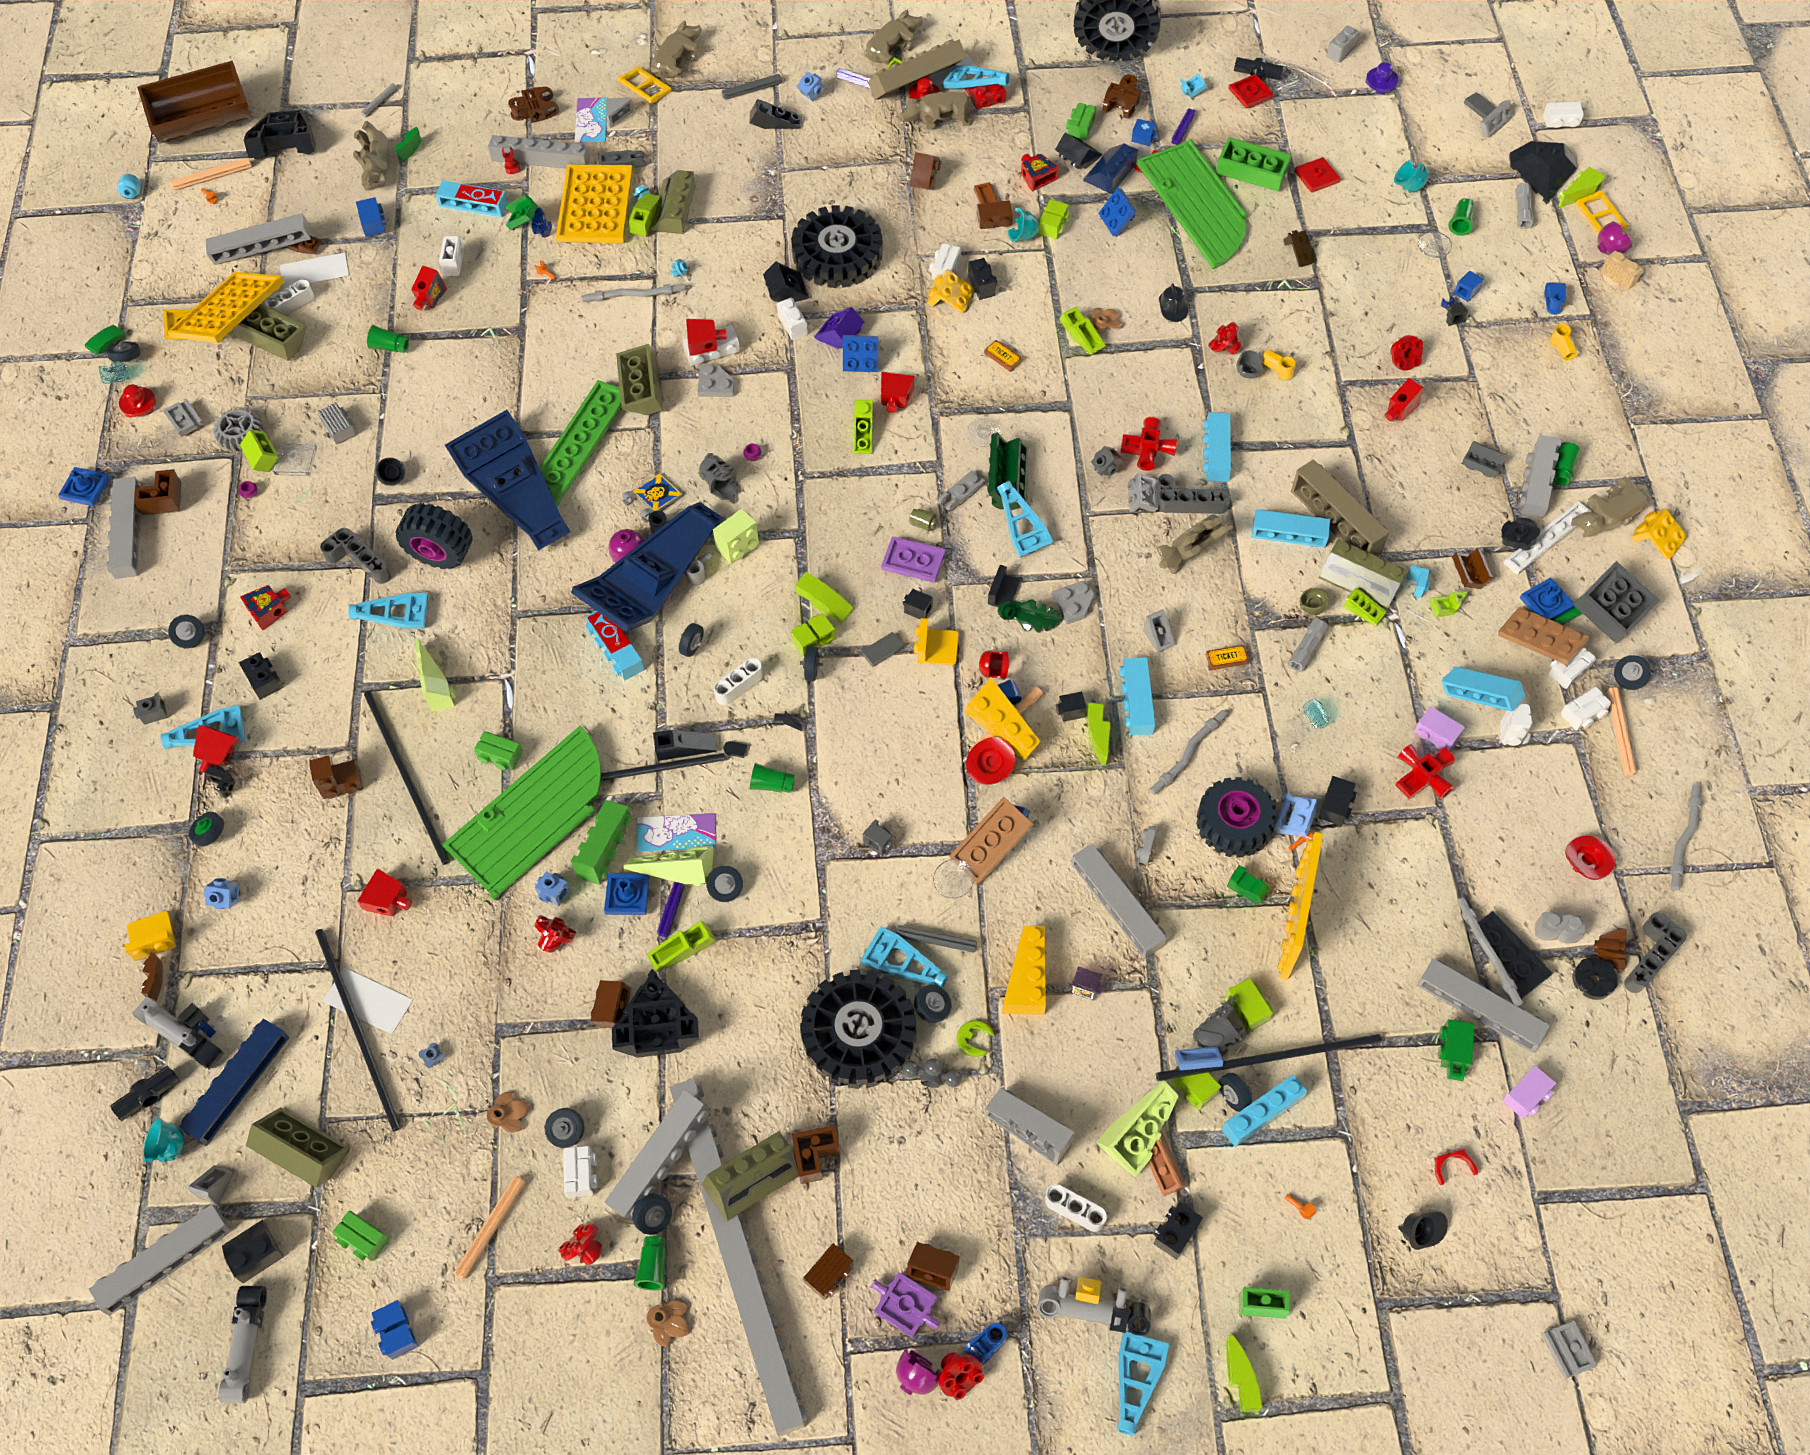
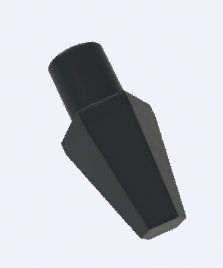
(788, 720)

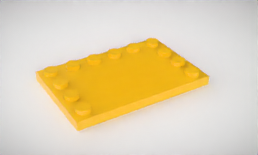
(594, 203)
(226, 307)
(1300, 907)

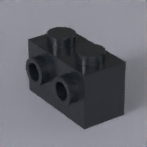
(982, 278)
(260, 676)
(1337, 801)

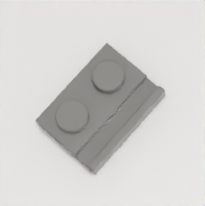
(183, 417)
(1569, 1350)

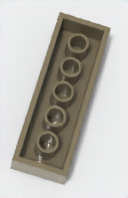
(914, 68)
(1331, 501)

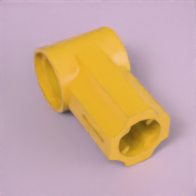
(1563, 341)
(1283, 365)

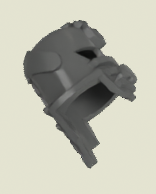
(719, 477)
(1218, 1030)

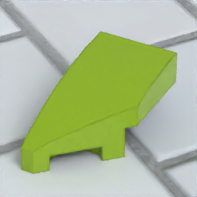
(1448, 604)

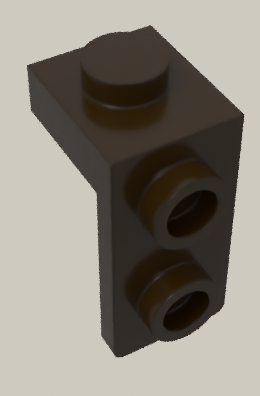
(1301, 247)

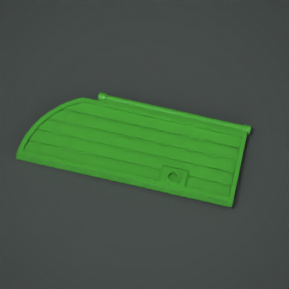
(1197, 200)
(530, 815)

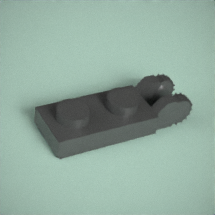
(624, 157)

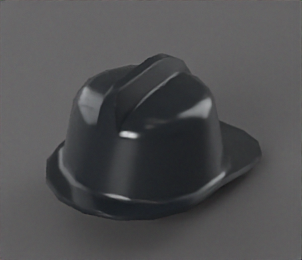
(1173, 304)
(1424, 1229)

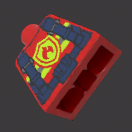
(1038, 171)
(428, 288)
(265, 605)

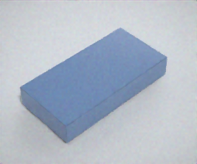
(1198, 1058)

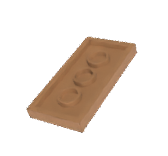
(1543, 636)
(992, 839)

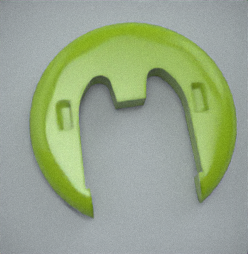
(965, 1034)

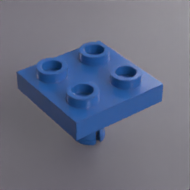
(1117, 212)
(860, 353)
(84, 486)
(1547, 600)
(626, 894)

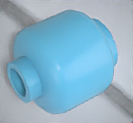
(129, 186)

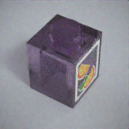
(1087, 983)

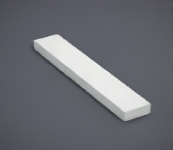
(1548, 538)

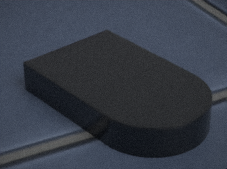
(735, 749)

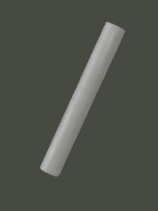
(378, 100)

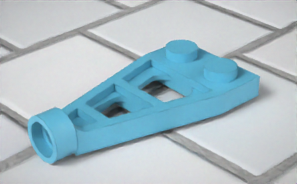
(957, 77)
(1028, 542)
(413, 619)
(230, 719)
(882, 946)
(1145, 1351)

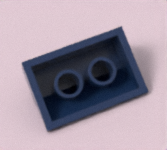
(1112, 168)

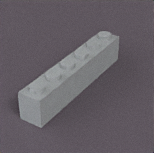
(539, 152)
(258, 239)
(124, 529)
(1118, 900)
(1483, 1005)
(658, 1154)
(159, 1260)

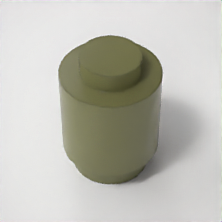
(923, 519)

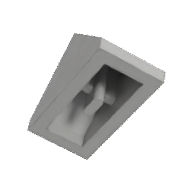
(617, 110)
(1158, 631)
(211, 1184)

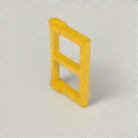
(623, 79)
(1592, 217)

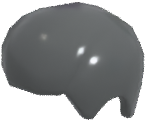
(1249, 364)

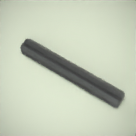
(751, 86)
(936, 938)

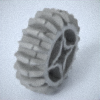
(234, 425)

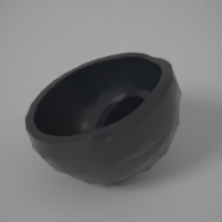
(390, 471)

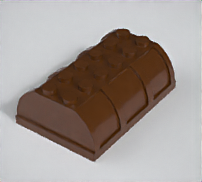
(194, 102)

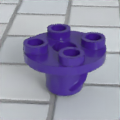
(1382, 78)

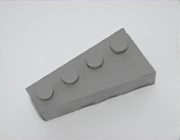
(1539, 476)
(1030, 1126)

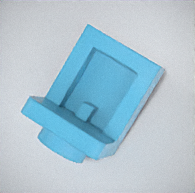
(1193, 85)
(1420, 575)

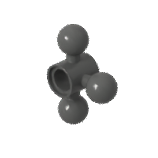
(932, 1073)

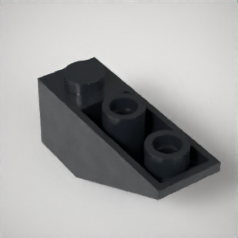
(773, 117)
(680, 743)

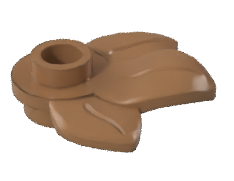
(1105, 319)
(511, 1112)
(671, 1324)

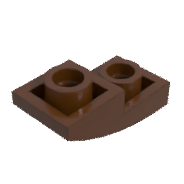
(307, 247)
(154, 971)

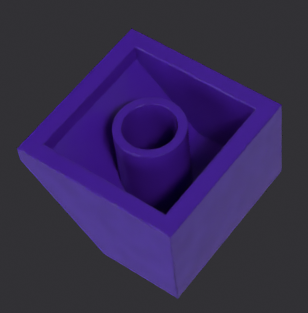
(839, 324)

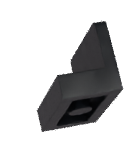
(1003, 587)

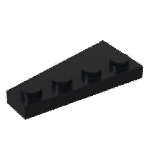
(1515, 956)

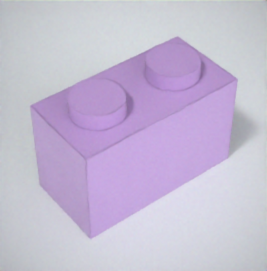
(1439, 729)
(1529, 1092)

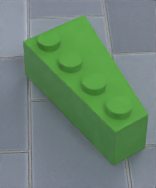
(601, 842)

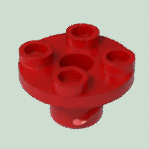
(923, 87)
(1226, 339)
(1407, 352)
(137, 401)
(553, 933)
(582, 1245)
(959, 1374)

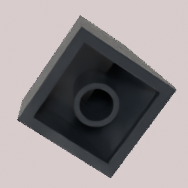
(1077, 151)
(784, 283)
(251, 1252)

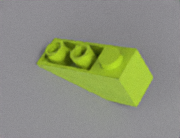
(1585, 185)
(643, 214)
(863, 426)

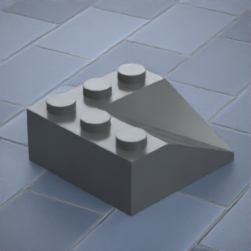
(1616, 602)

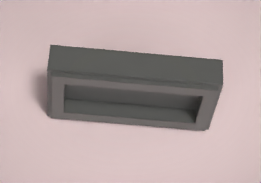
(1479, 105)
(882, 649)

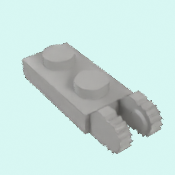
(1496, 118)
(962, 490)

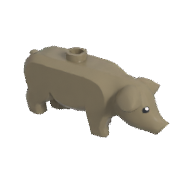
(892, 36)
(674, 50)
(937, 107)
(372, 156)
(1609, 514)
(1192, 542)

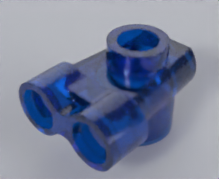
(540, 224)

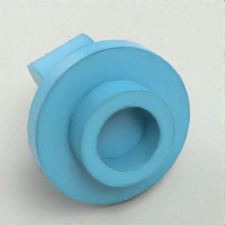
(639, 191)
(680, 268)

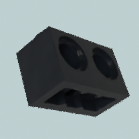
(1181, 1232)

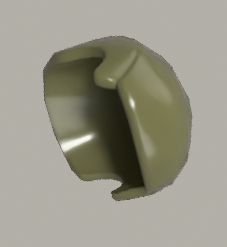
(1314, 601)

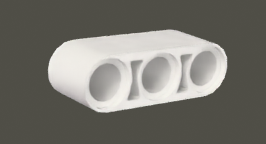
(291, 297)
(735, 689)
(1087, 1208)

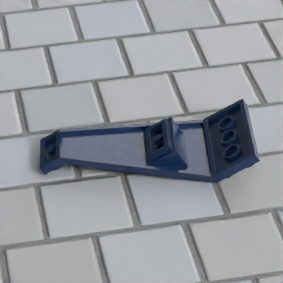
(494, 453)
(645, 577)

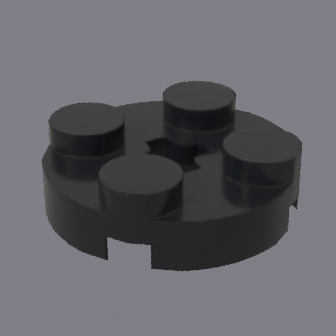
(1512, 538)
(1601, 968)

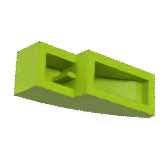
(1082, 330)
(823, 597)
(1098, 731)
(681, 946)
(1242, 1376)

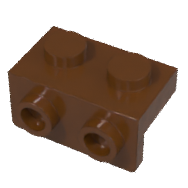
(1472, 569)

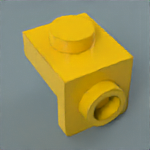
(1088, 1290)

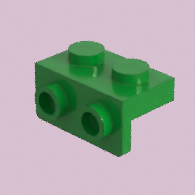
(522, 211)

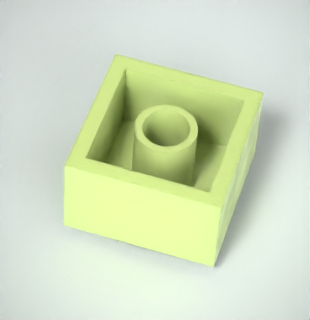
(736, 536)

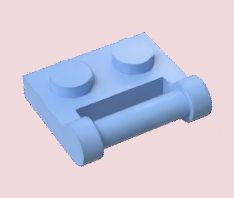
(1301, 816)

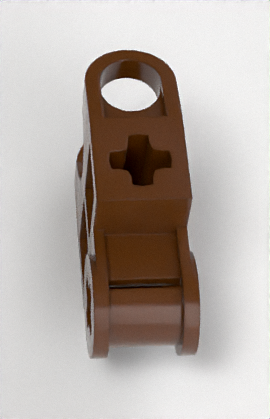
(1123, 96)
(536, 104)

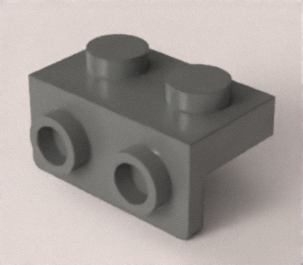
(1484, 459)

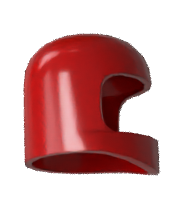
(994, 664)

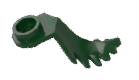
(1029, 615)

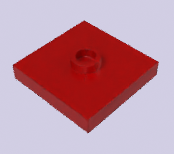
(1250, 91)
(1317, 174)

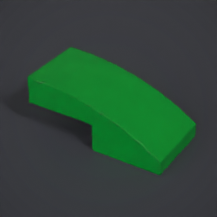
(409, 145)
(103, 339)

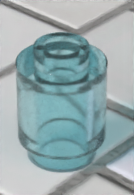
(1316, 713)

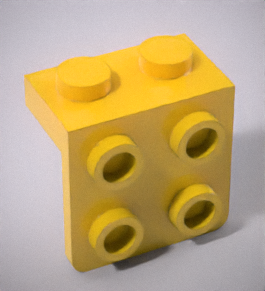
(951, 290)
(1662, 531)
(935, 645)
(150, 935)

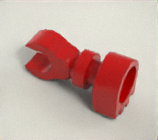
(511, 165)

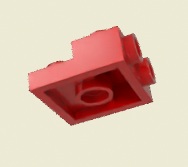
(986, 95)

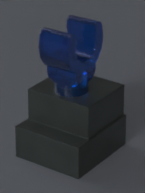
(1456, 312)
(196, 1020)

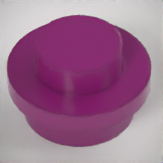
(752, 452)
(248, 489)

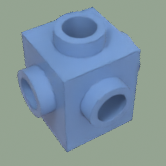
(810, 86)
(552, 888)
(221, 893)

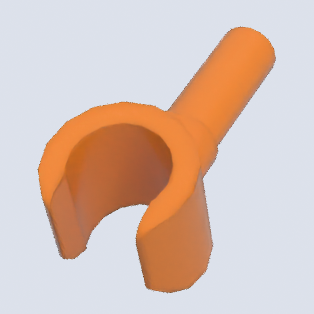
(210, 196)
(543, 270)
(1301, 840)
(1306, 1211)

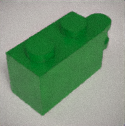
(1456, 1048)

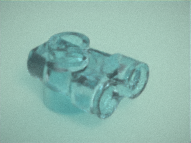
(116, 372)

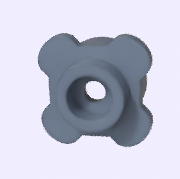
(435, 1059)

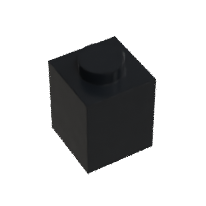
(917, 604)
(1071, 706)

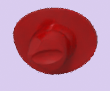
(990, 761)
(1590, 857)

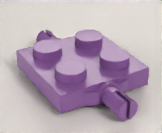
(905, 1304)

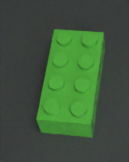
(1253, 164)

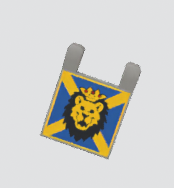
(654, 494)

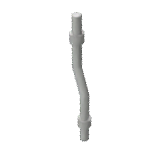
(666, 289)
(1209, 726)
(1677, 869)
(1508, 984)

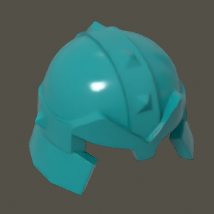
(1410, 178)
(1027, 226)
(163, 1142)

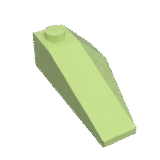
(433, 683)
(685, 868)
(1136, 1131)

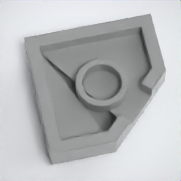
(714, 382)
(1074, 601)

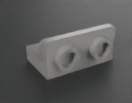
(1142, 493)

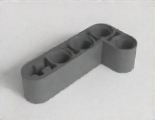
(1189, 500)
(344, 543)
(1654, 958)

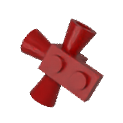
(1148, 444)
(1425, 772)

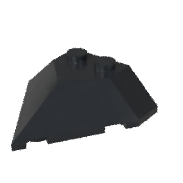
(1544, 166)
(654, 1022)

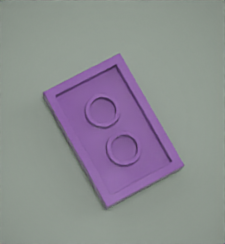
(913, 559)

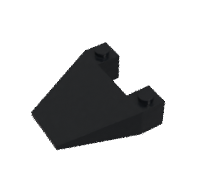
(280, 131)

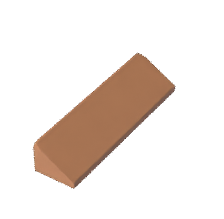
(1165, 1168)

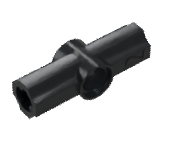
(1259, 67)
(144, 1093)

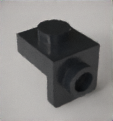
(222, 778)

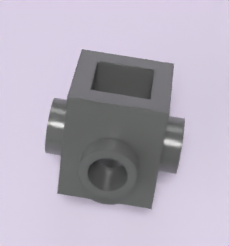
(1107, 461)

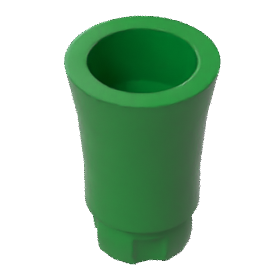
(1462, 218)
(387, 340)
(1566, 463)
(771, 779)
(651, 1264)

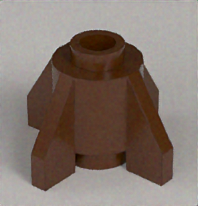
(1612, 947)

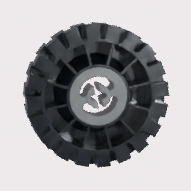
(1098, 31)
(839, 260)
(878, 1047)

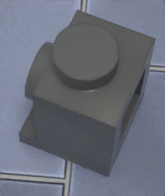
(150, 709)
(878, 838)

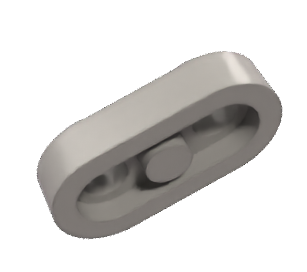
(1147, 836)

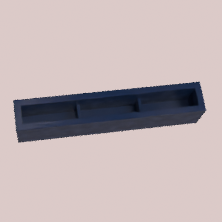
(234, 1082)

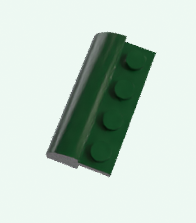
(1007, 463)

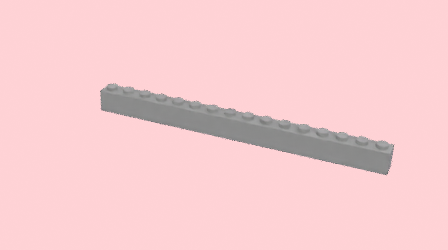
(746, 1284)

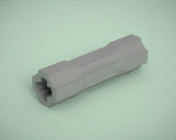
(1525, 214)
(1306, 647)

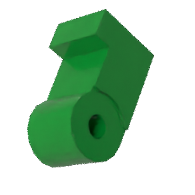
(1248, 885)

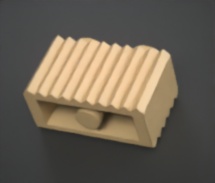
(1621, 270)

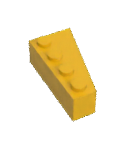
(1000, 718)
(1027, 980)

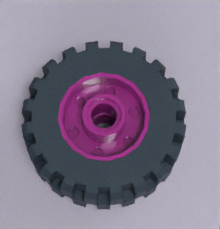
(434, 536)
(1236, 817)

